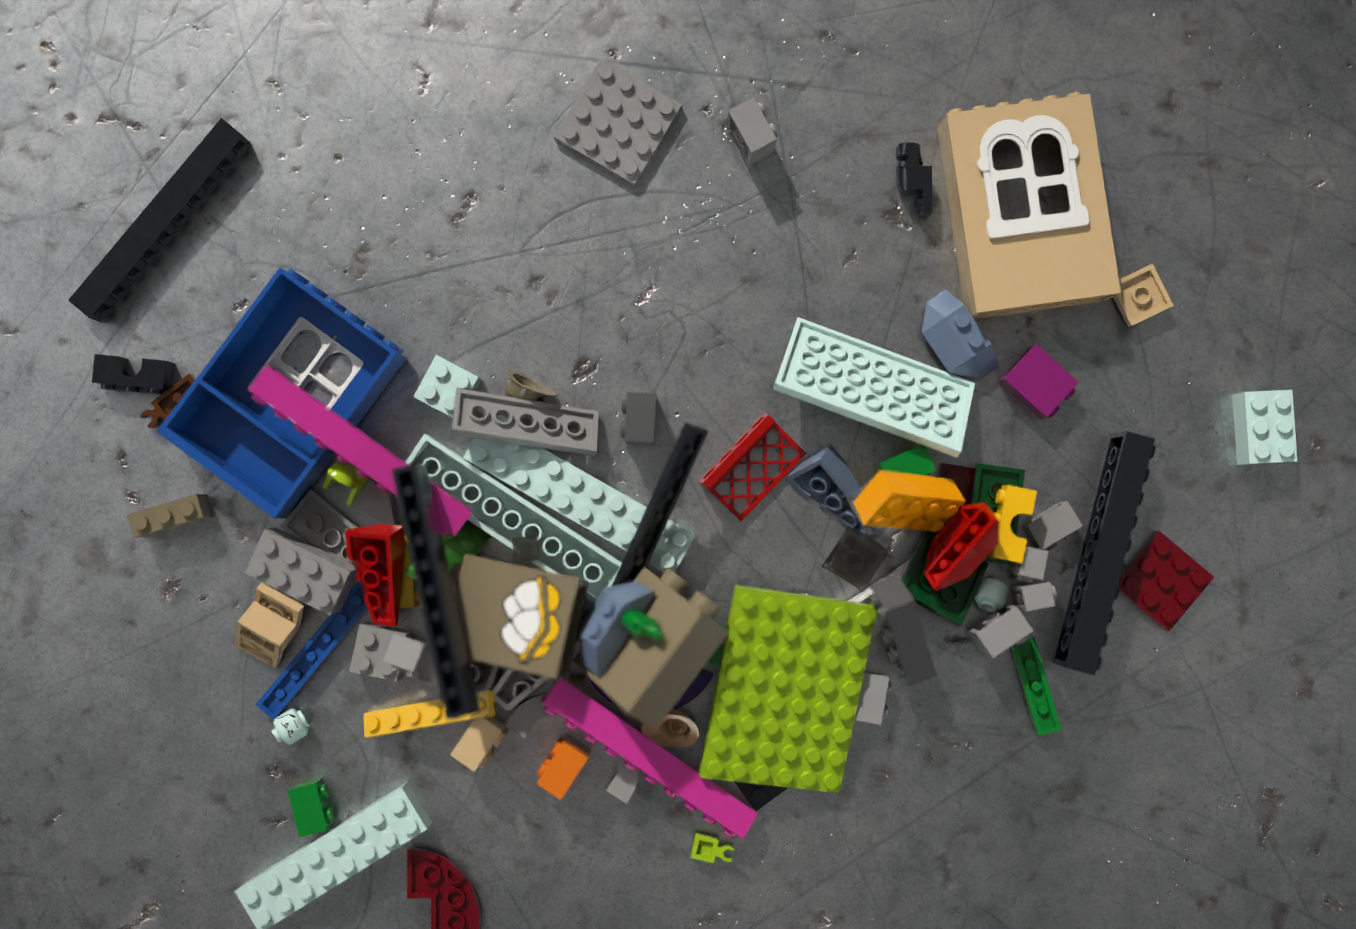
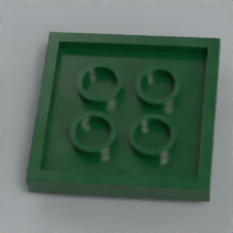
(950, 602)

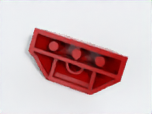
(961, 545)

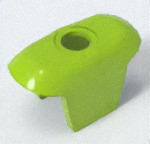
(348, 476)

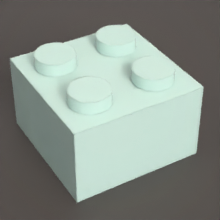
(441, 382)

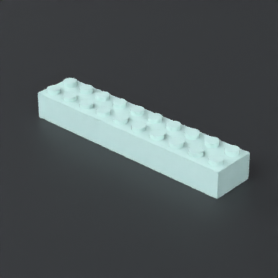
(576, 496)
(510, 516)

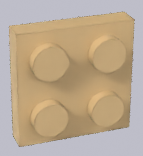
(1142, 295)

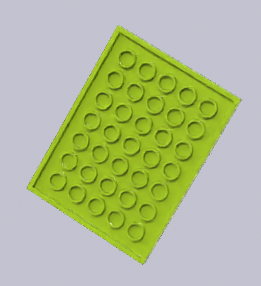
(787, 690)

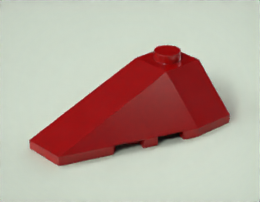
(378, 560)

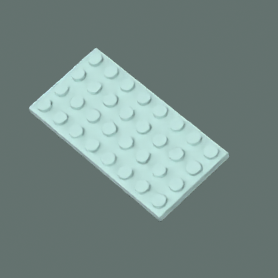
(876, 387)

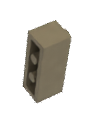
(170, 515)

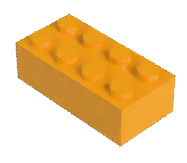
(908, 501)

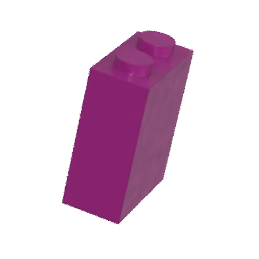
(1039, 382)

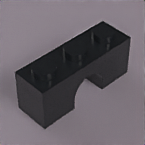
(113, 371)

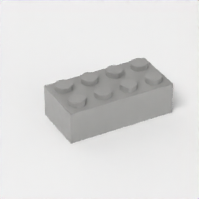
(302, 571)

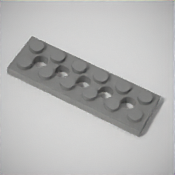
(515, 432)

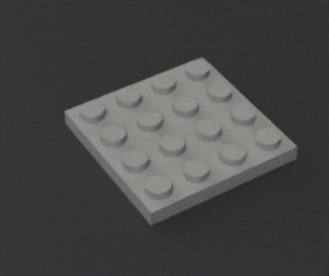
(618, 122)

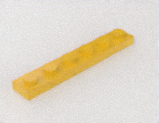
(420, 716)

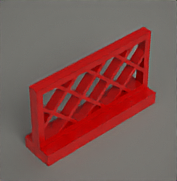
(742, 449)

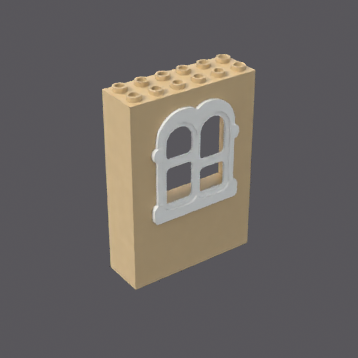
(1038, 258)

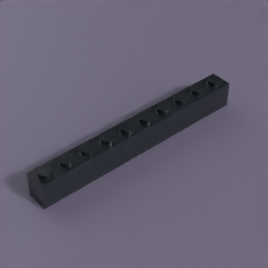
(159, 221)
(435, 591)

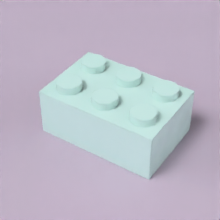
(1264, 427)

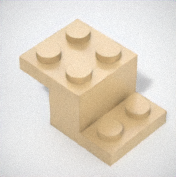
(268, 625)

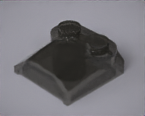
(855, 558)

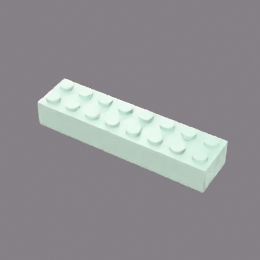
(333, 857)

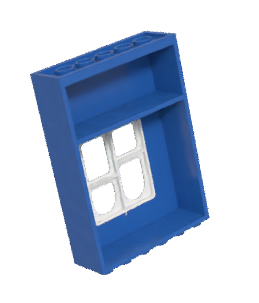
(245, 440)

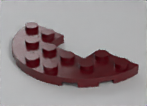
(451, 893)

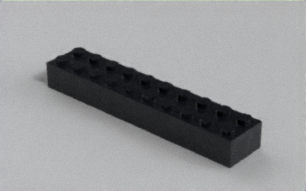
(1104, 552)

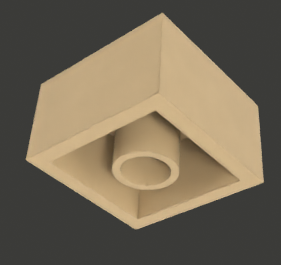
(476, 744)

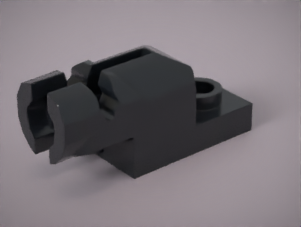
(914, 178)

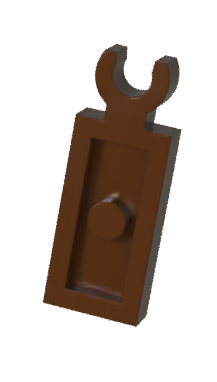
(167, 401)

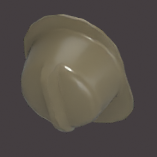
(524, 388)

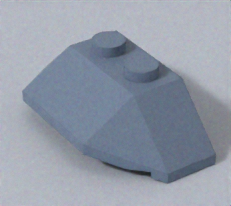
(957, 338)
(602, 629)

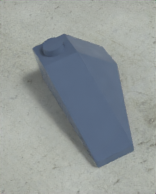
(829, 482)

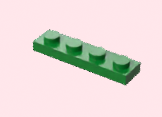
(1035, 687)

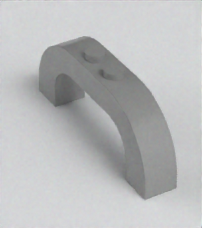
(531, 710)

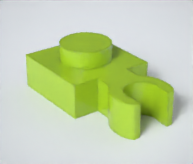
(706, 848)

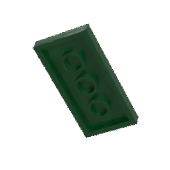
(986, 483)

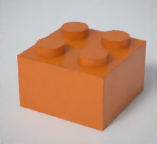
(560, 771)

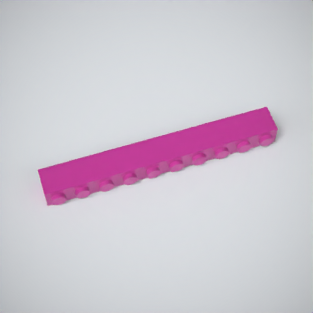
(347, 441)
(648, 757)

